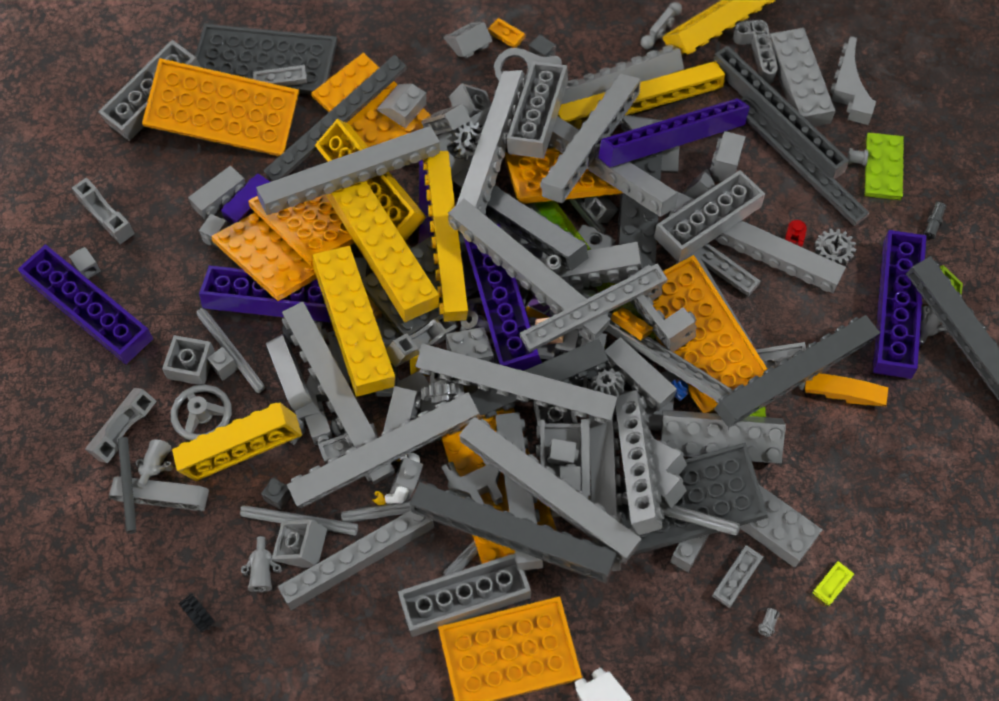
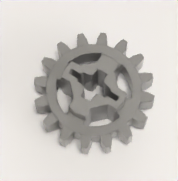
(467, 131)
(843, 245)
(441, 391)

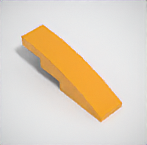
(848, 389)

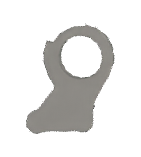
(527, 56)

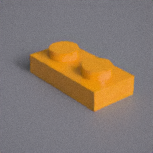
(506, 33)
(631, 323)

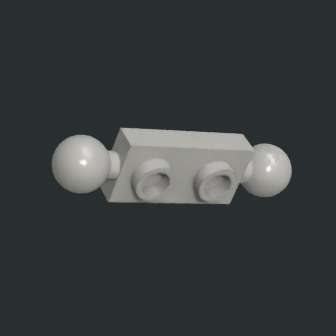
(661, 25)

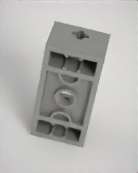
(672, 331)

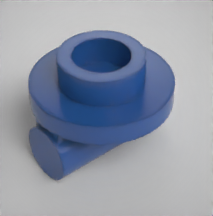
(682, 388)

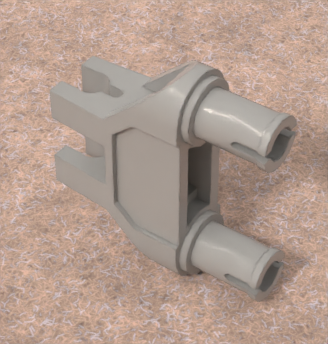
(474, 483)

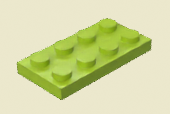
(884, 166)

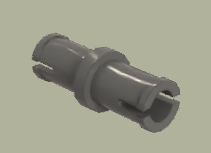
(935, 220)

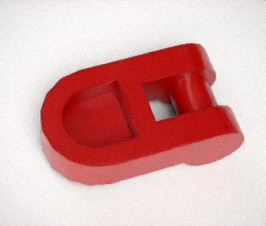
(796, 230)

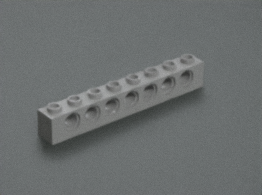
(638, 463)

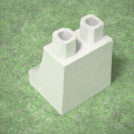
(601, 688)

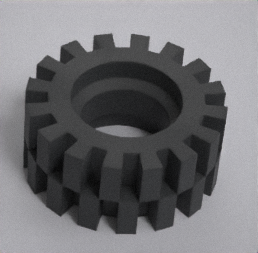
(196, 612)

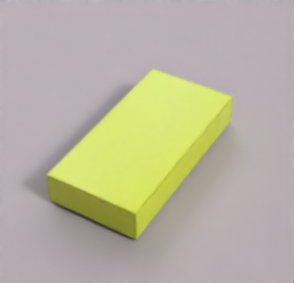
(833, 583)

